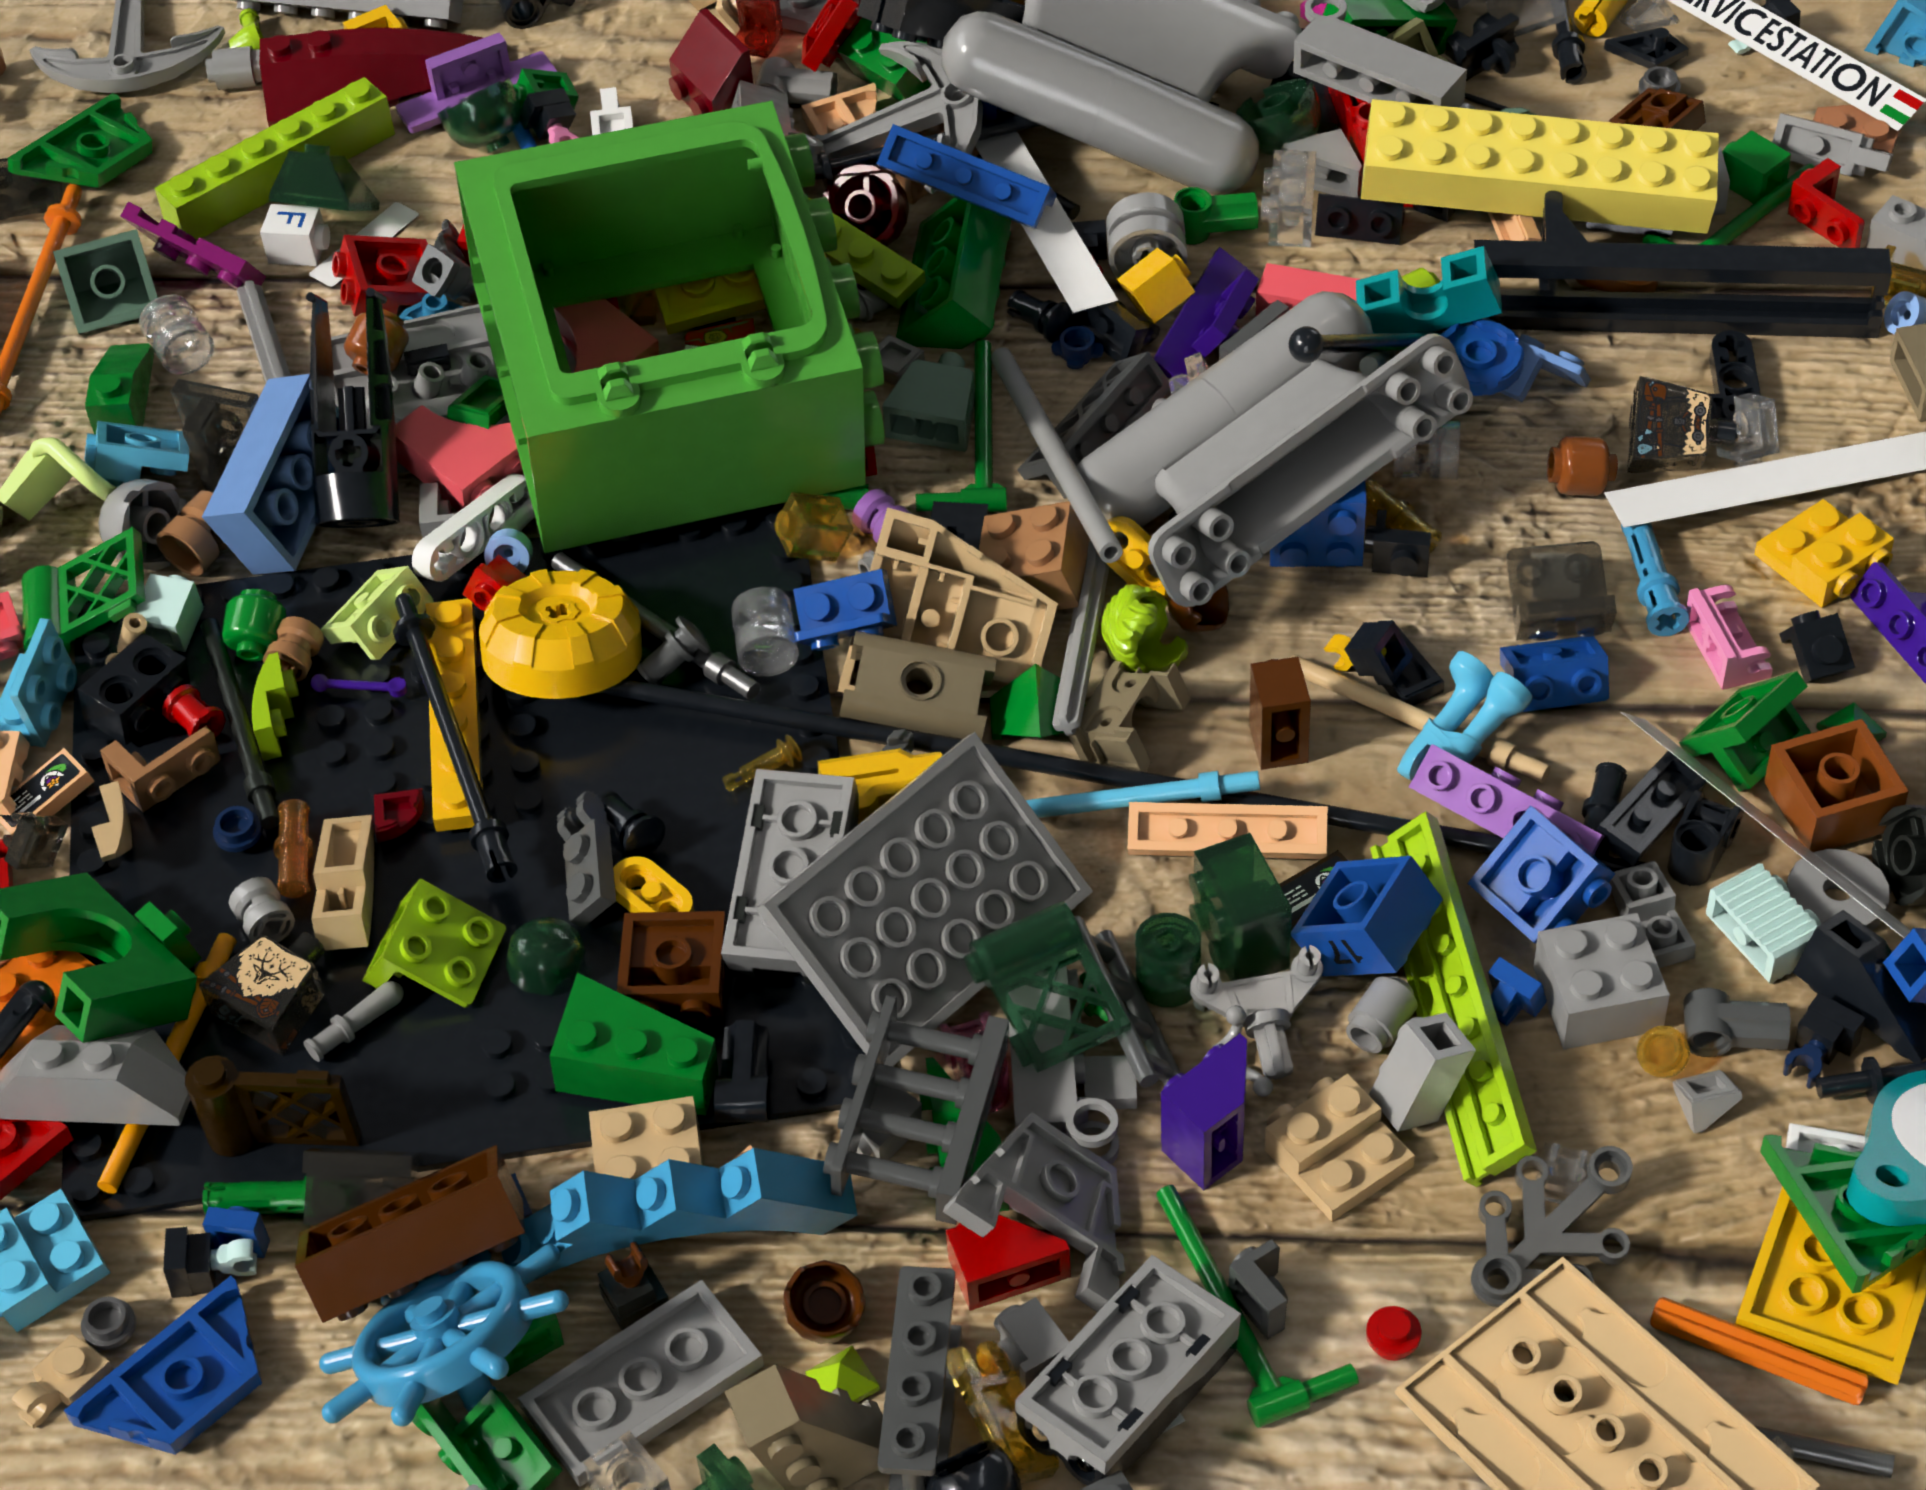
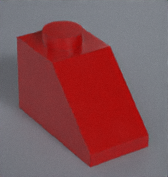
(1005, 1261)

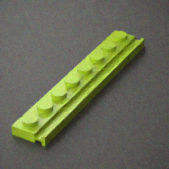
(1447, 976)

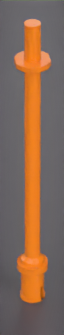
(62, 221)

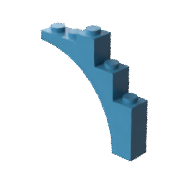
(683, 1199)

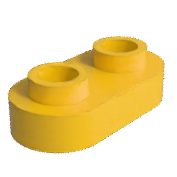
(1135, 558)
(658, 889)

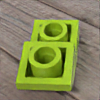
(272, 705)

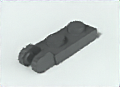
(587, 859)

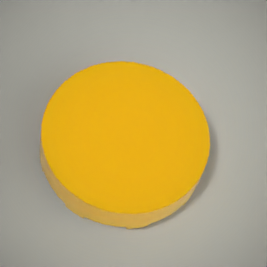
(560, 635)

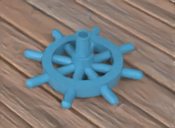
(443, 1337)

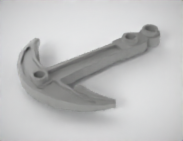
(127, 65)
(931, 107)

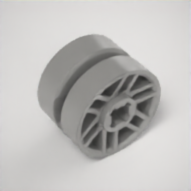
(1140, 226)

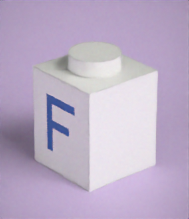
(294, 235)

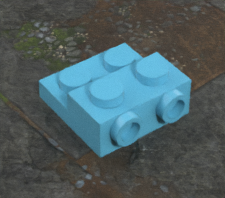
(122, 449)
(44, 1259)

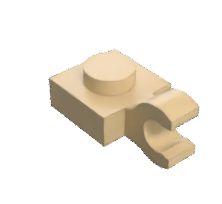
(60, 1378)

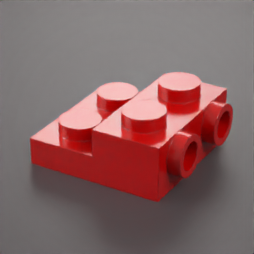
(829, 32)
(378, 264)

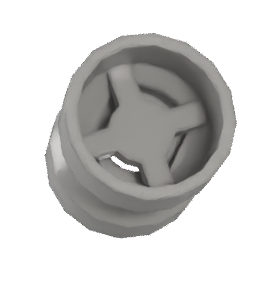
(265, 913)

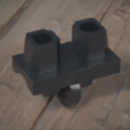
(1488, 47)

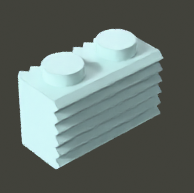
(1762, 920)

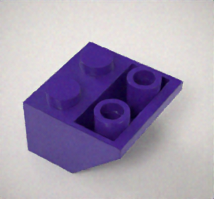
(1207, 1114)

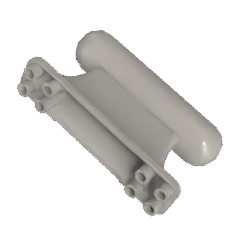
(1129, 77)
(1268, 443)

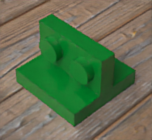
(1747, 726)

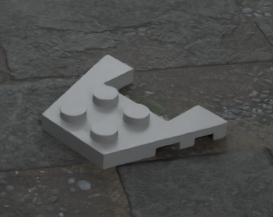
(1057, 1187)

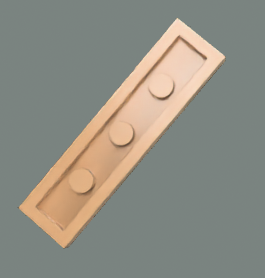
(1187, 827)

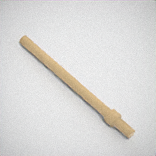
(1498, 752)

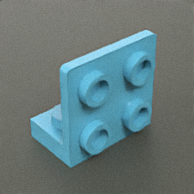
(38, 686)

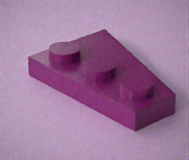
(200, 256)

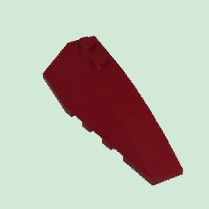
(317, 64)

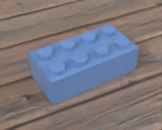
(267, 488)

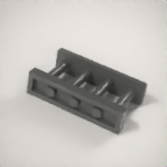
(957, 1138)
(919, 1386)

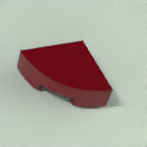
(397, 812)

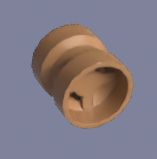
(296, 644)

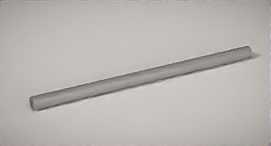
(1057, 456)

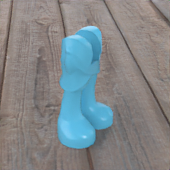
(1473, 683)

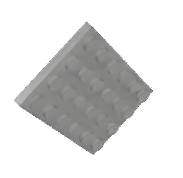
(914, 887)

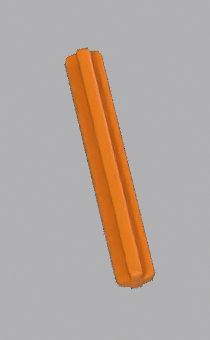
(1759, 1351)

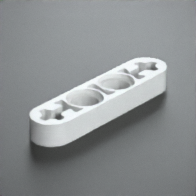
(440, 552)

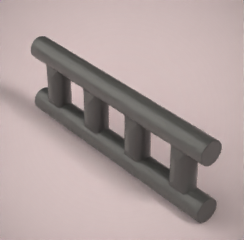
(1159, 1061)

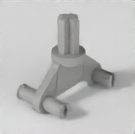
(1267, 1003)

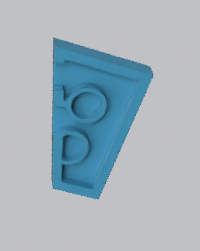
(1903, 33)

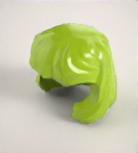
(1134, 628)

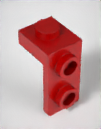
(1814, 206)

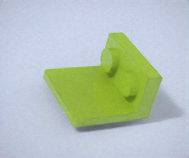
(437, 944)

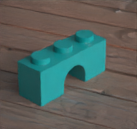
(1463, 295)

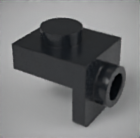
(1396, 549)
(1819, 645)

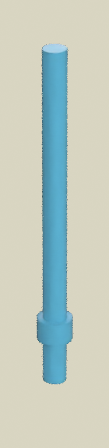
(1208, 787)

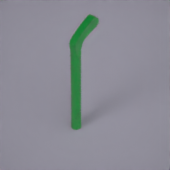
(1746, 218)

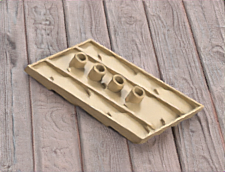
(1630, 1413)

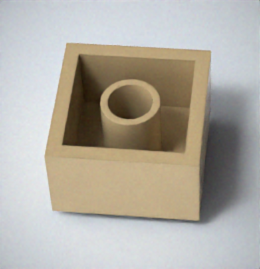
(644, 1135)

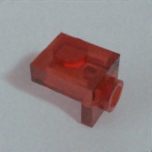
(759, 25)

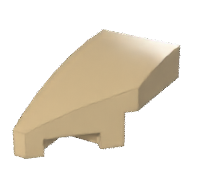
(114, 836)

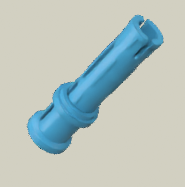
(1656, 587)

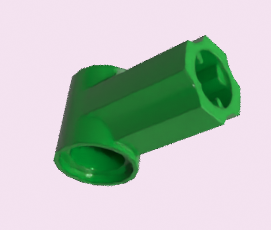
(1215, 213)

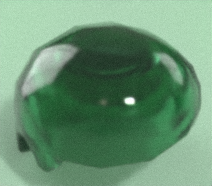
(544, 954)

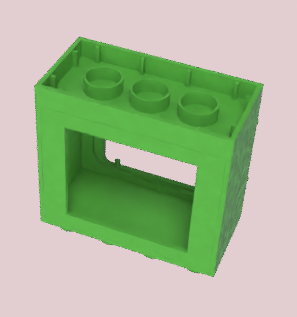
(692, 426)

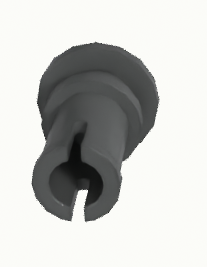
(673, 652)

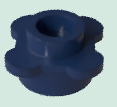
(1077, 347)

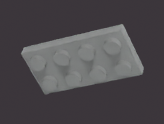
(642, 1378)

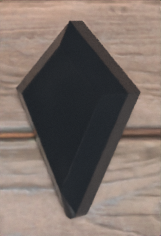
(1648, 48)

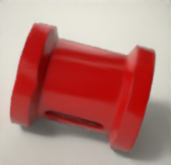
(191, 712)

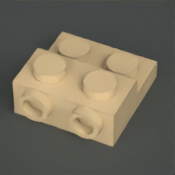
(1336, 1146)

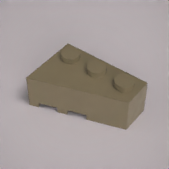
(805, 1432)

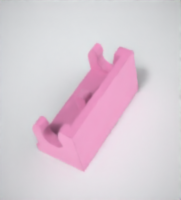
(1725, 638)

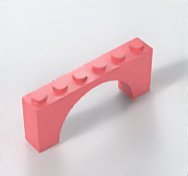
(473, 458)

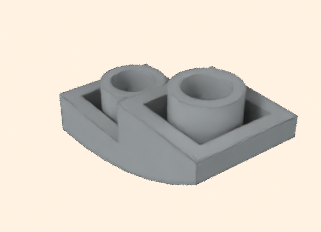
(1648, 893)

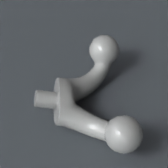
(1236, 1016)

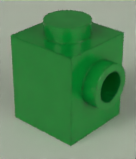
(1755, 166)

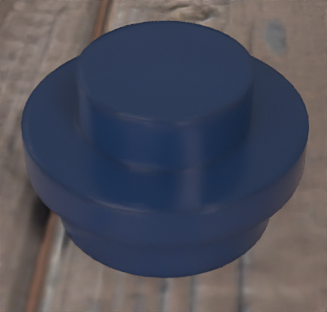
(237, 829)

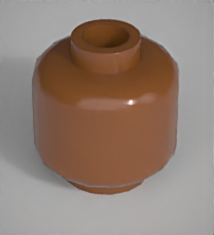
(356, 341)
(1581, 466)

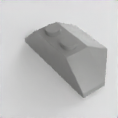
(97, 1081)

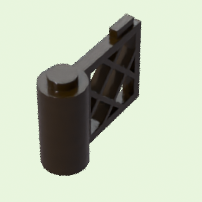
(237, 1114)

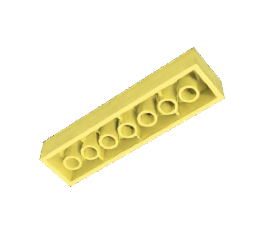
(1514, 159)

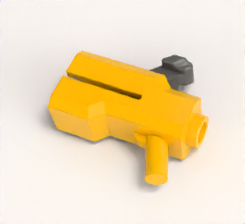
(882, 772)

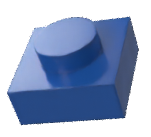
(234, 1224)

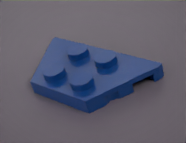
(177, 1378)

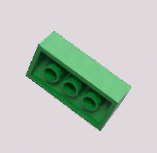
(963, 266)

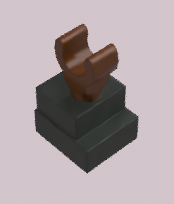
(630, 1287)

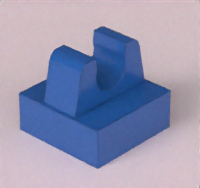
(1514, 991)

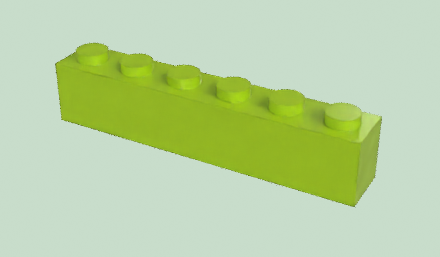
(244, 174)

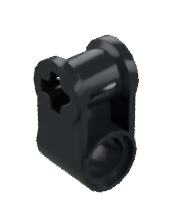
(1702, 839)

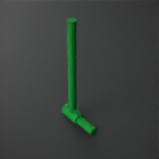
(984, 489)
(1272, 1396)

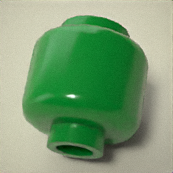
(252, 623)

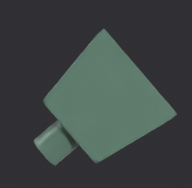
(932, 404)

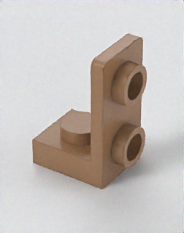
(157, 780)

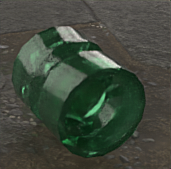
(1167, 958)

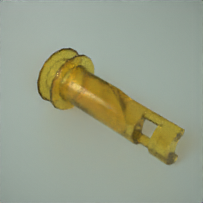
(773, 759)

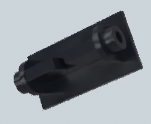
(1359, 219)

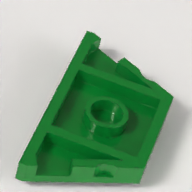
(86, 148)
(1818, 1188)

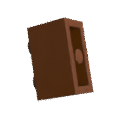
(1279, 712)

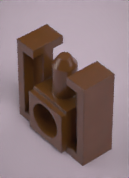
(1664, 110)

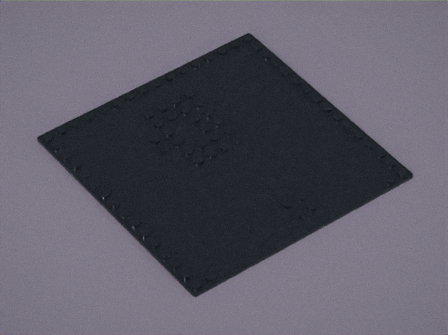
(428, 1068)

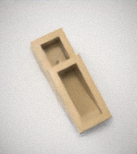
(344, 883)

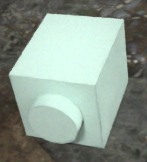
(171, 610)

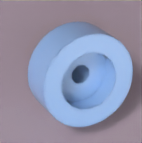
(1904, 310)
(512, 546)

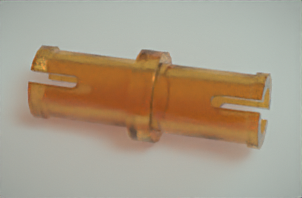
(293, 848)

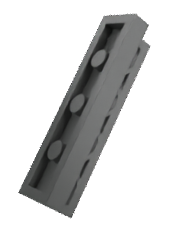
(1105, 410)

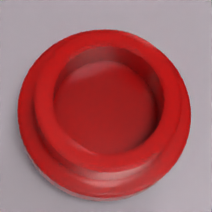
(1393, 1332)

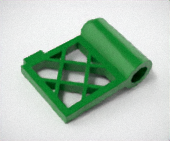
(53, 592)

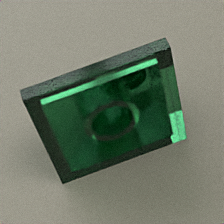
(321, 181)

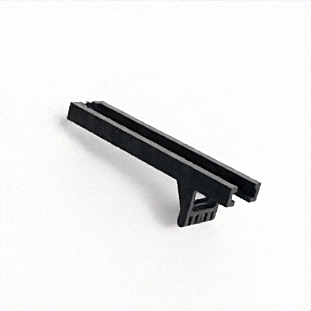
(1568, 255)

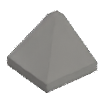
(1706, 1098)

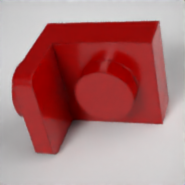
(489, 579)

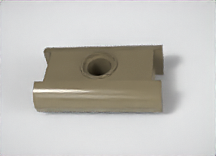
(891, 663)

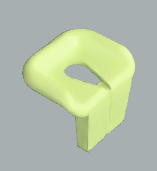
(44, 473)

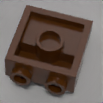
(675, 963)

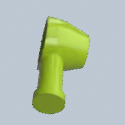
(250, 33)

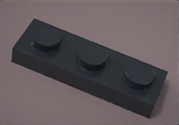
(1649, 808)

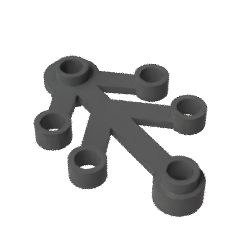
(1546, 1234)

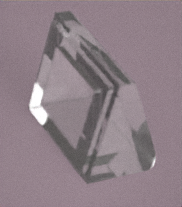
(1648, 15)

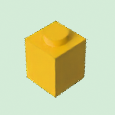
(1157, 284)

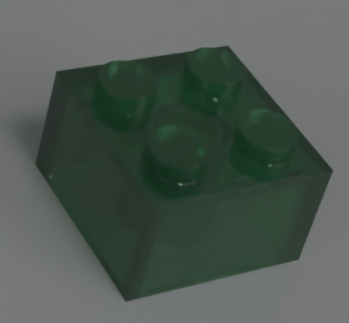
(1240, 909)

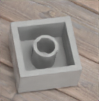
(1600, 980)

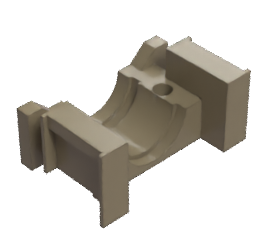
(1108, 714)

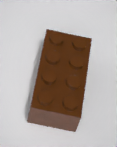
(410, 1235)

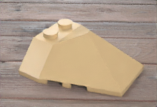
(957, 601)

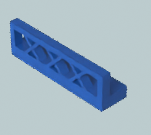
(965, 177)

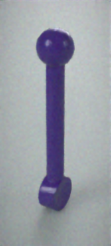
(396, 687)

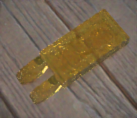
(992, 1406)

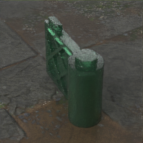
(1022, 956)

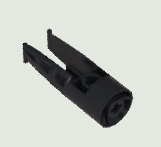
(355, 492)

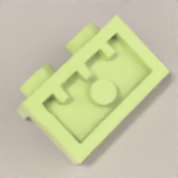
(372, 613)

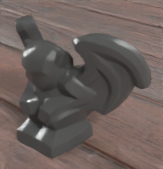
(445, 269)

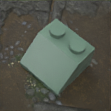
(106, 280)

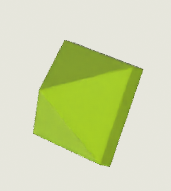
(845, 1372)

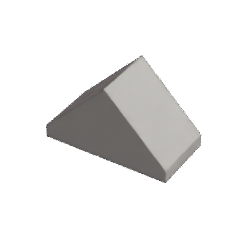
(1336, 163)

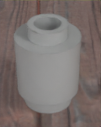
(234, 67)
(1381, 1013)

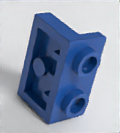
(843, 607)
(1559, 671)

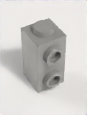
(1902, 226)
(1421, 1071)

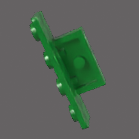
(489, 1445)

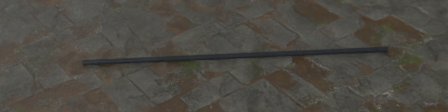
(1029, 760)

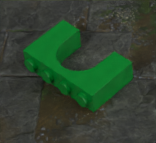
(136, 986)

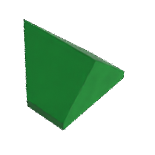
(1026, 705)

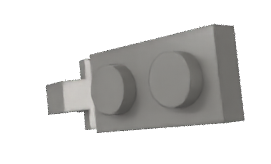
(1816, 141)

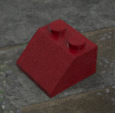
(709, 65)

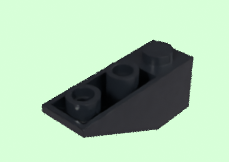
(1848, 967)

